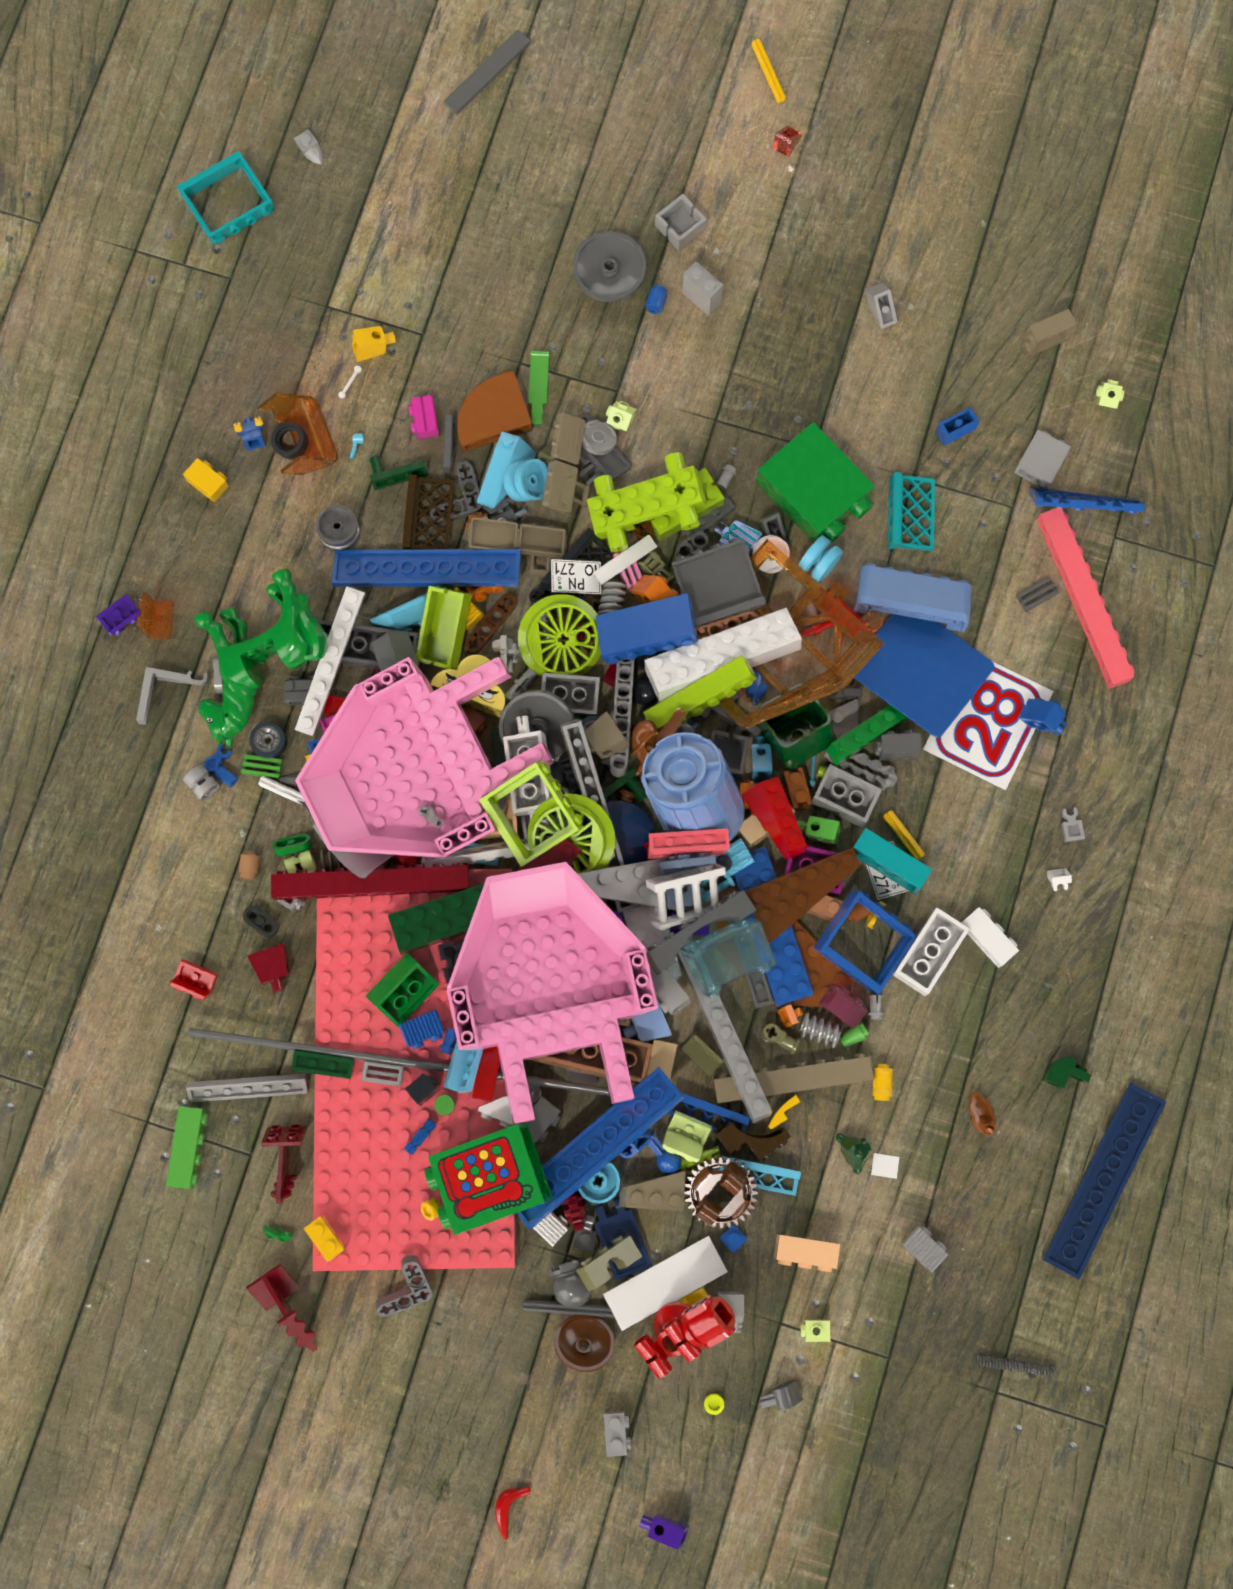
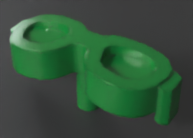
(281, 1236)

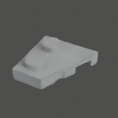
(844, 718)

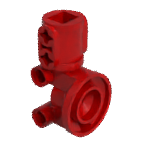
(685, 1331)

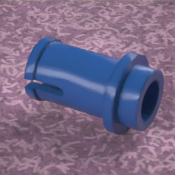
(449, 1042)

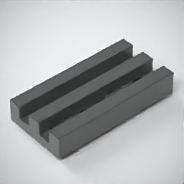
(1050, 586)

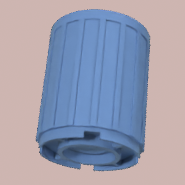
(692, 785)

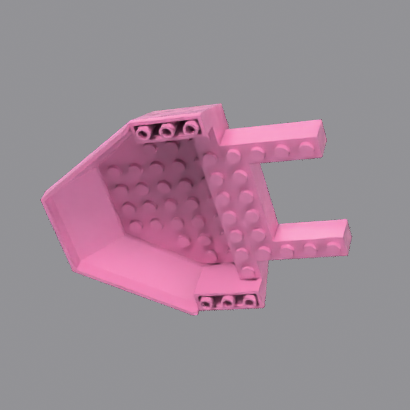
(404, 749)
(546, 977)

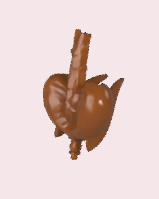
(646, 735)

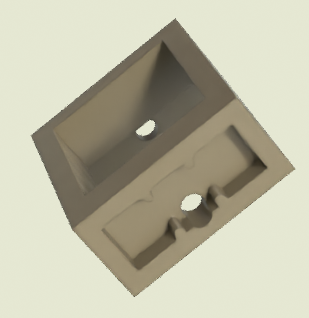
(1048, 332)

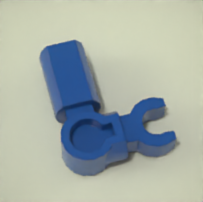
(213, 765)

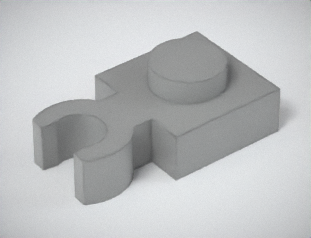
(1072, 829)

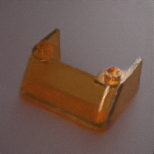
(308, 415)

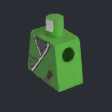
(828, 831)

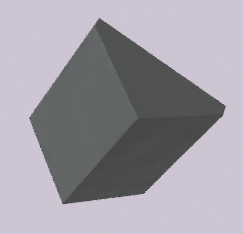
(393, 648)

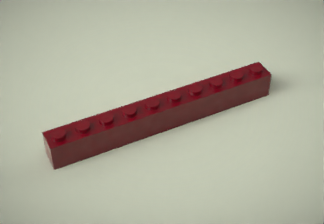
(378, 883)

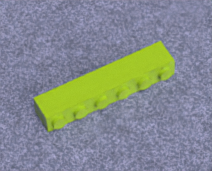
(704, 692)

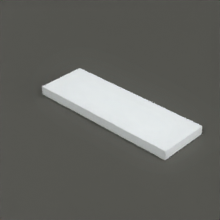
(665, 1283)

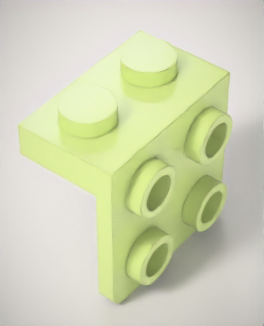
(686, 1136)

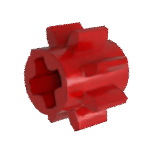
(407, 861)

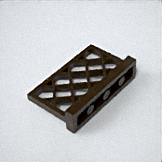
(412, 508)

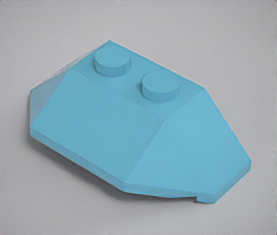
(404, 617)

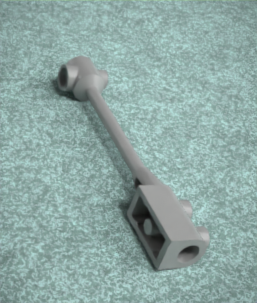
(667, 989)

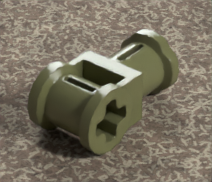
(654, 566)
(780, 1039)

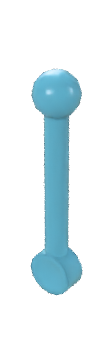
(812, 782)

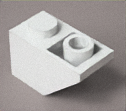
(499, 1110)

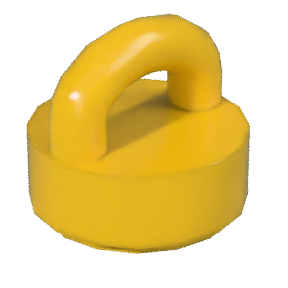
(429, 1208)

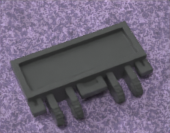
(608, 464)

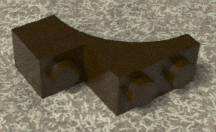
(759, 1145)

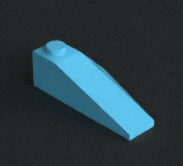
(507, 450)

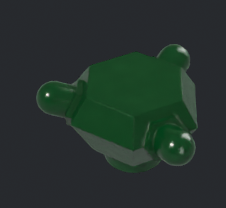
(854, 1151)

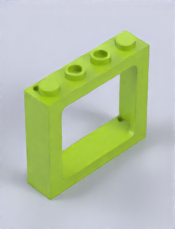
(490, 804)

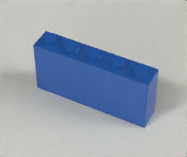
(647, 629)

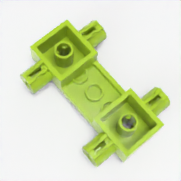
(646, 501)

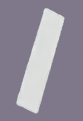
(625, 559)

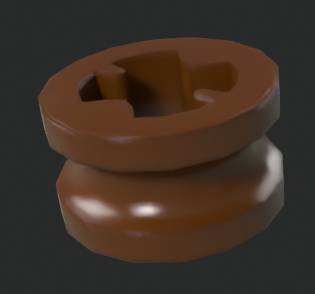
(626, 796)

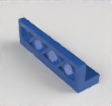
(714, 1109)

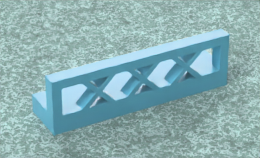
(463, 1069)
(767, 1169)

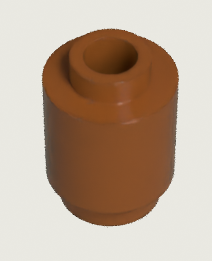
(858, 913)

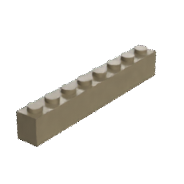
(801, 1077)

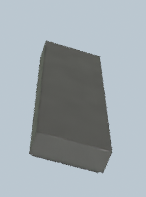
(448, 444)
(713, 517)

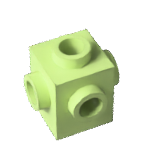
(1112, 400)
(620, 415)

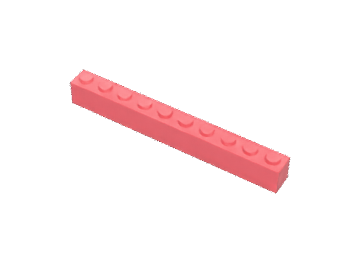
(1085, 597)

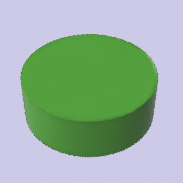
(444, 1105)

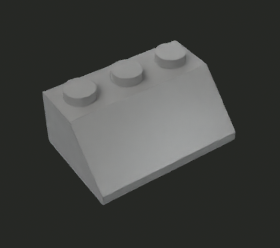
(846, 796)

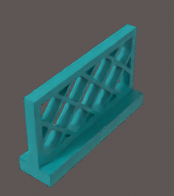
(895, 509)

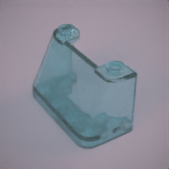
(728, 955)

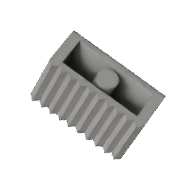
(924, 1248)

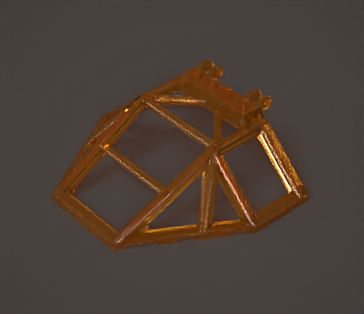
(833, 610)

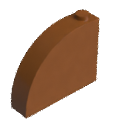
(492, 409)

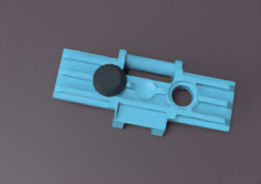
(734, 861)

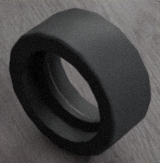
(279, 432)

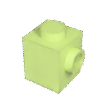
(815, 1330)

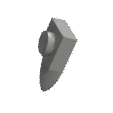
(309, 147)

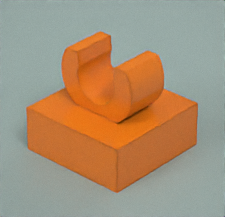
(789, 1016)

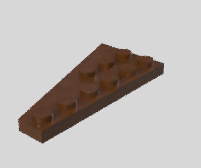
(792, 895)

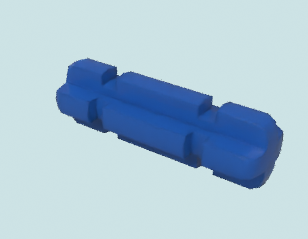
(420, 1136)

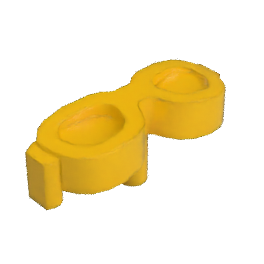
(872, 918)

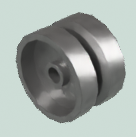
(337, 528)

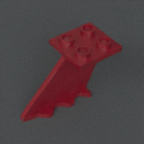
(283, 1137)
(272, 1290)

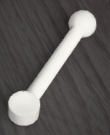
(357, 369)

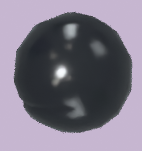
(643, 692)

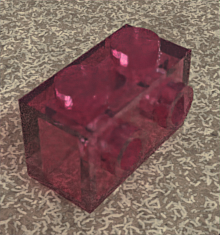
(843, 1006)

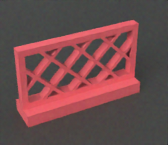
(688, 842)

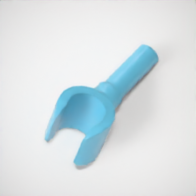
(356, 439)

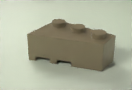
(657, 1193)

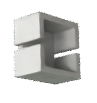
(678, 222)

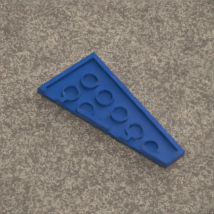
(1079, 501)

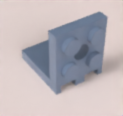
(679, 864)

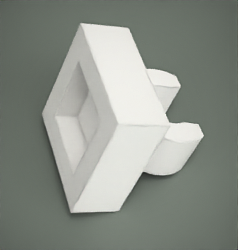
(1059, 876)

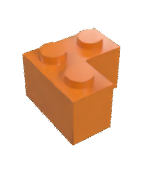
(652, 588)

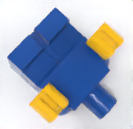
(251, 433)

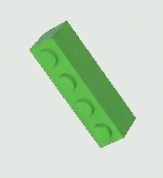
(186, 1147)

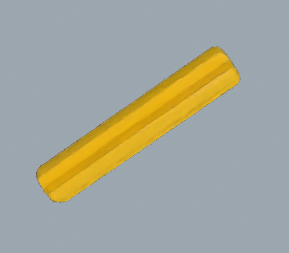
(903, 835)

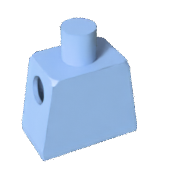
(648, 1026)

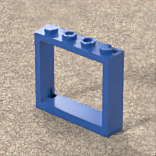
(908, 937)

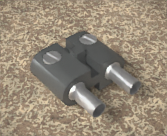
(503, 511)

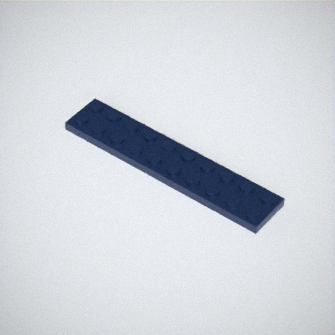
(1104, 1181)

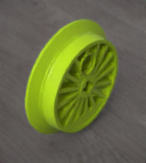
(530, 643)
(602, 835)

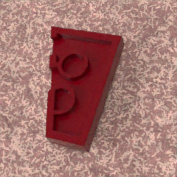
(562, 852)

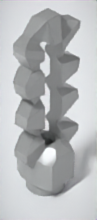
(874, 764)

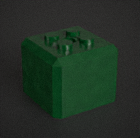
(809, 721)

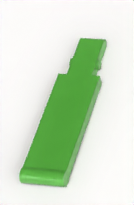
(538, 384)

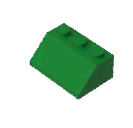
(402, 990)

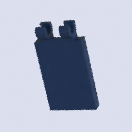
(621, 1223)

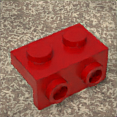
(194, 980)

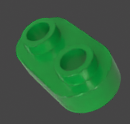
(292, 844)

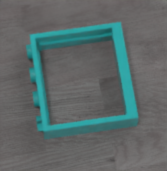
(215, 174)

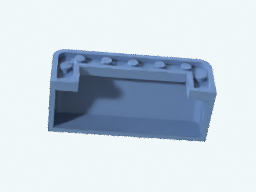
(914, 596)

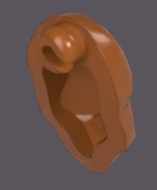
(982, 1114)

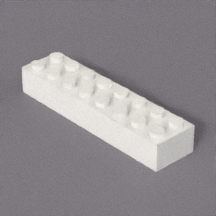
(755, 640)

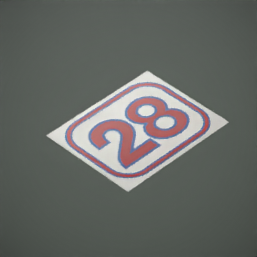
(987, 732)

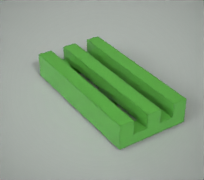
(245, 764)

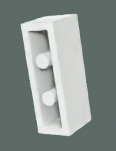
(990, 937)

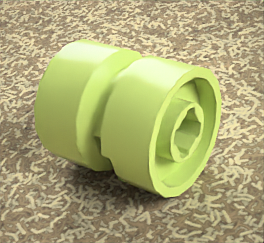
(306, 861)

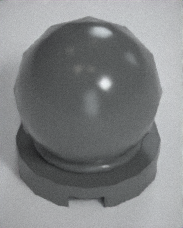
(568, 1285)

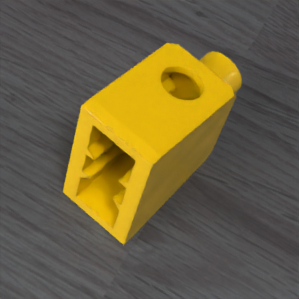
(370, 342)

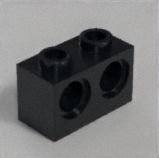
(422, 1088)

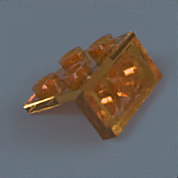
(155, 617)

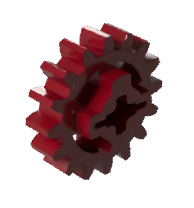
(575, 1211)

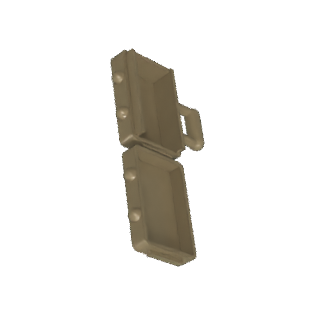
(561, 476)
(530, 538)

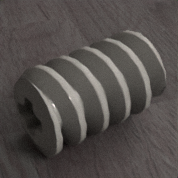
(611, 597)
(818, 1029)

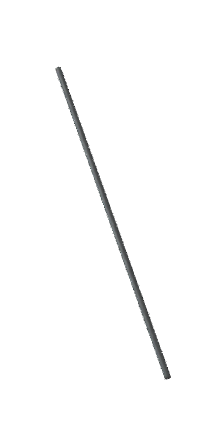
(381, 1058)

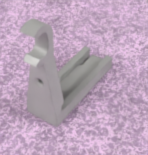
(162, 675)

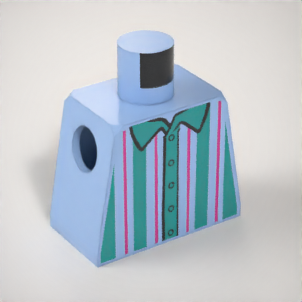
(740, 531)

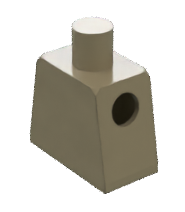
(605, 737)

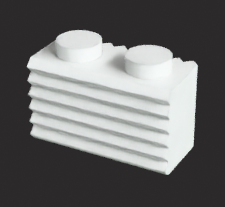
(552, 1228)

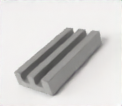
(382, 1065)

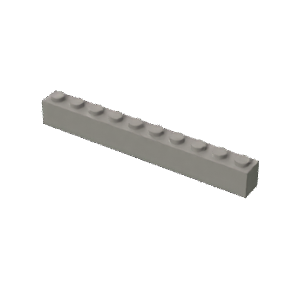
(589, 783)
(730, 1048)

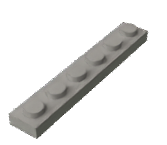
(247, 1087)

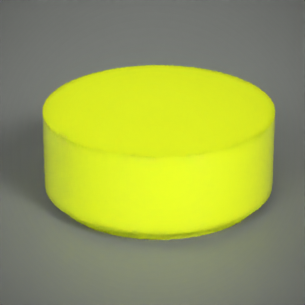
(714, 1403)

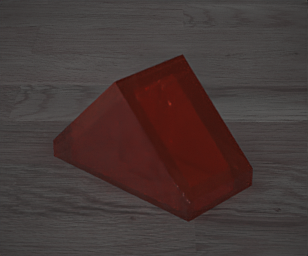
(786, 140)

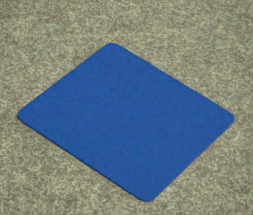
(925, 672)

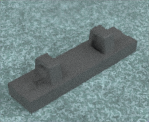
(719, 712)

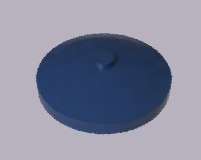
(631, 830)

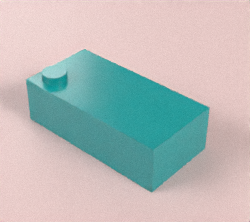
(891, 861)

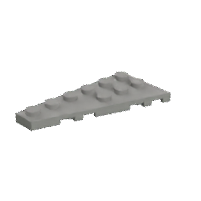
(627, 883)

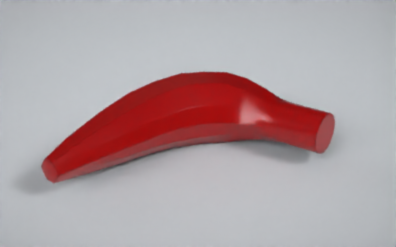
(503, 1506)

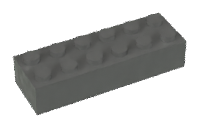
(359, 649)

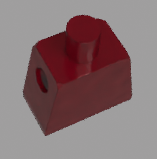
(271, 966)

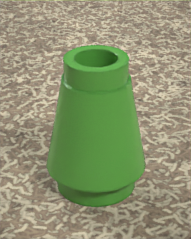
(855, 1035)

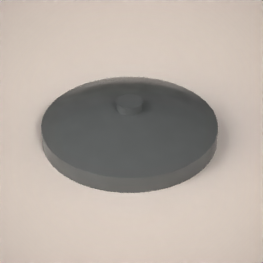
(609, 266)
(545, 714)

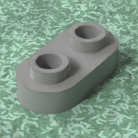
(218, 681)

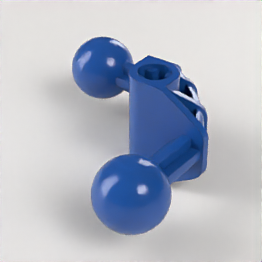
(665, 1161)

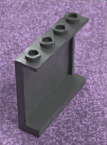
(719, 582)

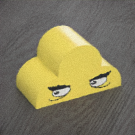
(489, 702)

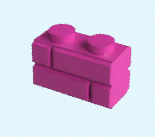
(424, 416)

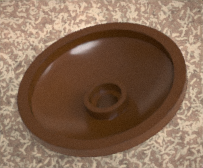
(588, 1333)

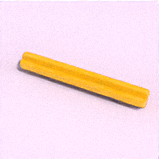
(768, 71)

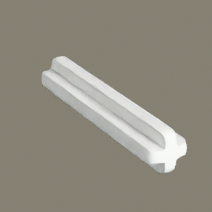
(281, 789)

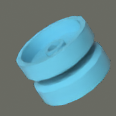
(525, 480)
(820, 558)
(605, 1191)

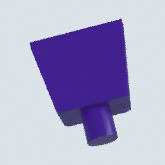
(674, 1531)

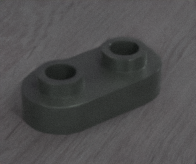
(261, 921)

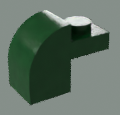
(1061, 1069)

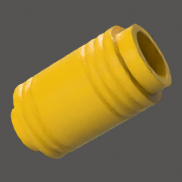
(882, 1082)

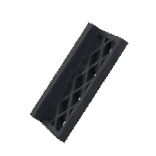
(573, 553)

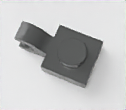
(849, 693)
(586, 1238)

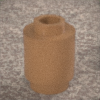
(248, 865)

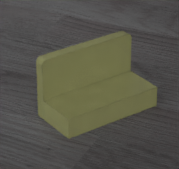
(701, 1055)

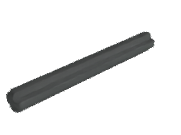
(556, 1307)

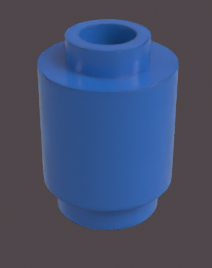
(656, 299)

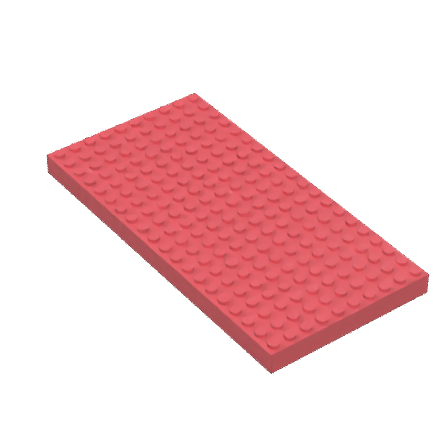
(361, 1171)

